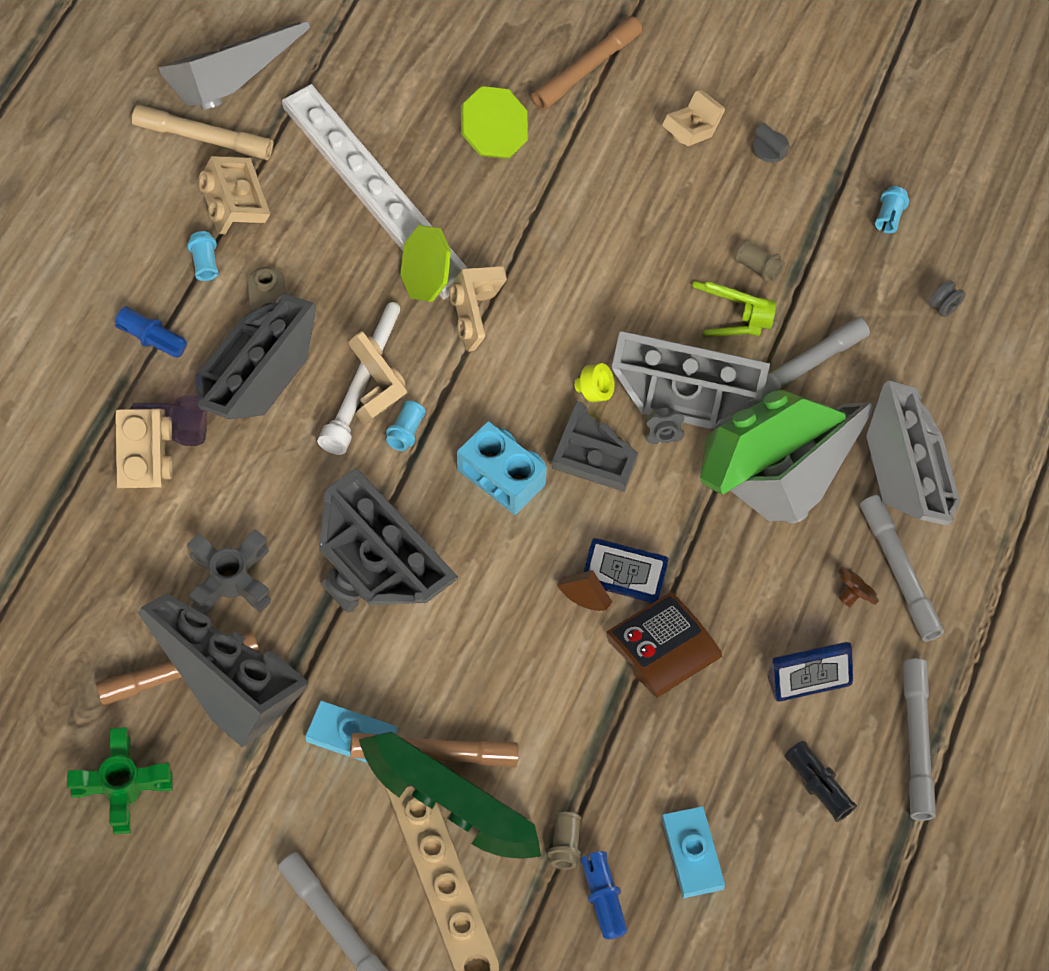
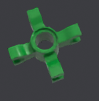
(87, 783)

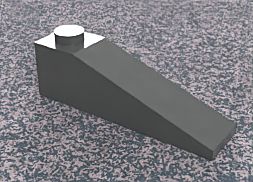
(231, 681)

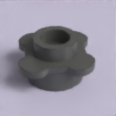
(665, 426)

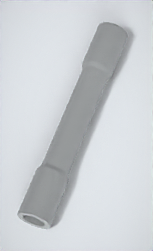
(838, 341)
(918, 604)
(921, 782)
(309, 889)

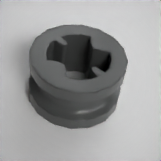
(947, 298)

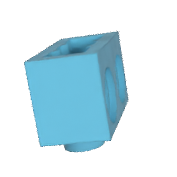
(496, 472)

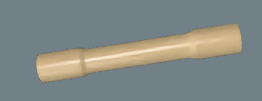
(239, 141)

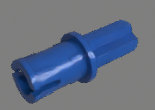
(150, 332)
(604, 895)

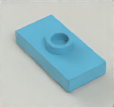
(334, 725)
(693, 852)

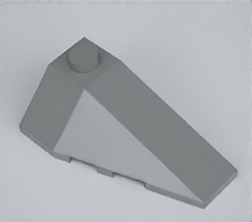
(216, 74)
(802, 478)

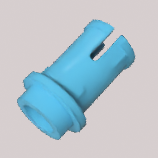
(893, 202)
(202, 249)
(401, 434)

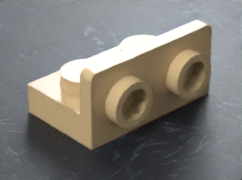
(232, 192)
(142, 448)

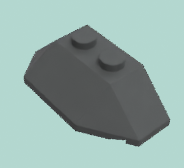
(257, 359)
(378, 547)

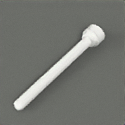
(336, 435)

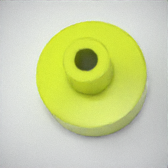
(596, 383)

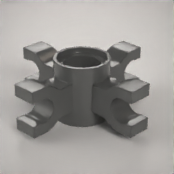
(232, 586)

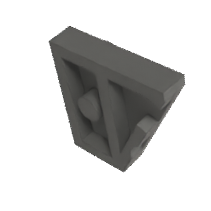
(594, 451)

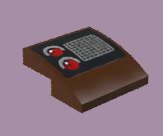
(664, 644)

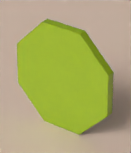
(494, 122)
(425, 263)

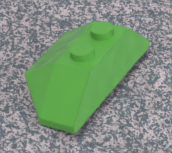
(762, 437)

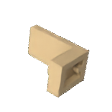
(466, 289)
(387, 378)

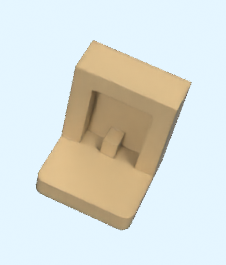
(696, 121)

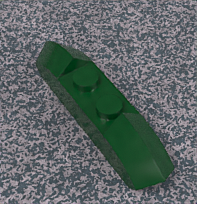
(402, 764)

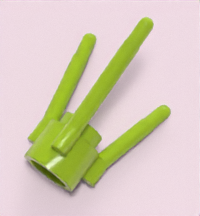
(756, 310)

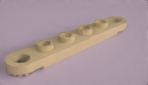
(443, 881)

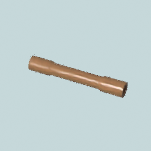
(559, 85)
(133, 683)
(482, 752)

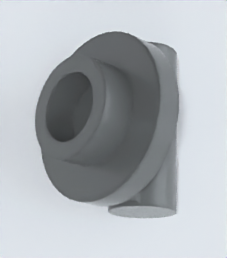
(770, 145)
(341, 590)

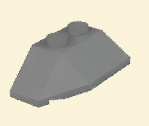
(688, 379)
(911, 457)

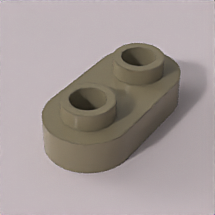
(265, 294)

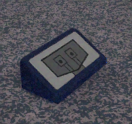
(627, 569)
(811, 671)

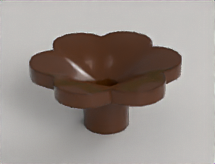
(855, 589)

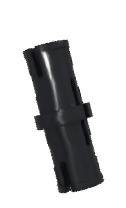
(804, 761)

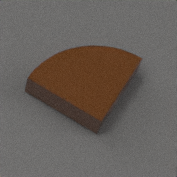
(585, 591)

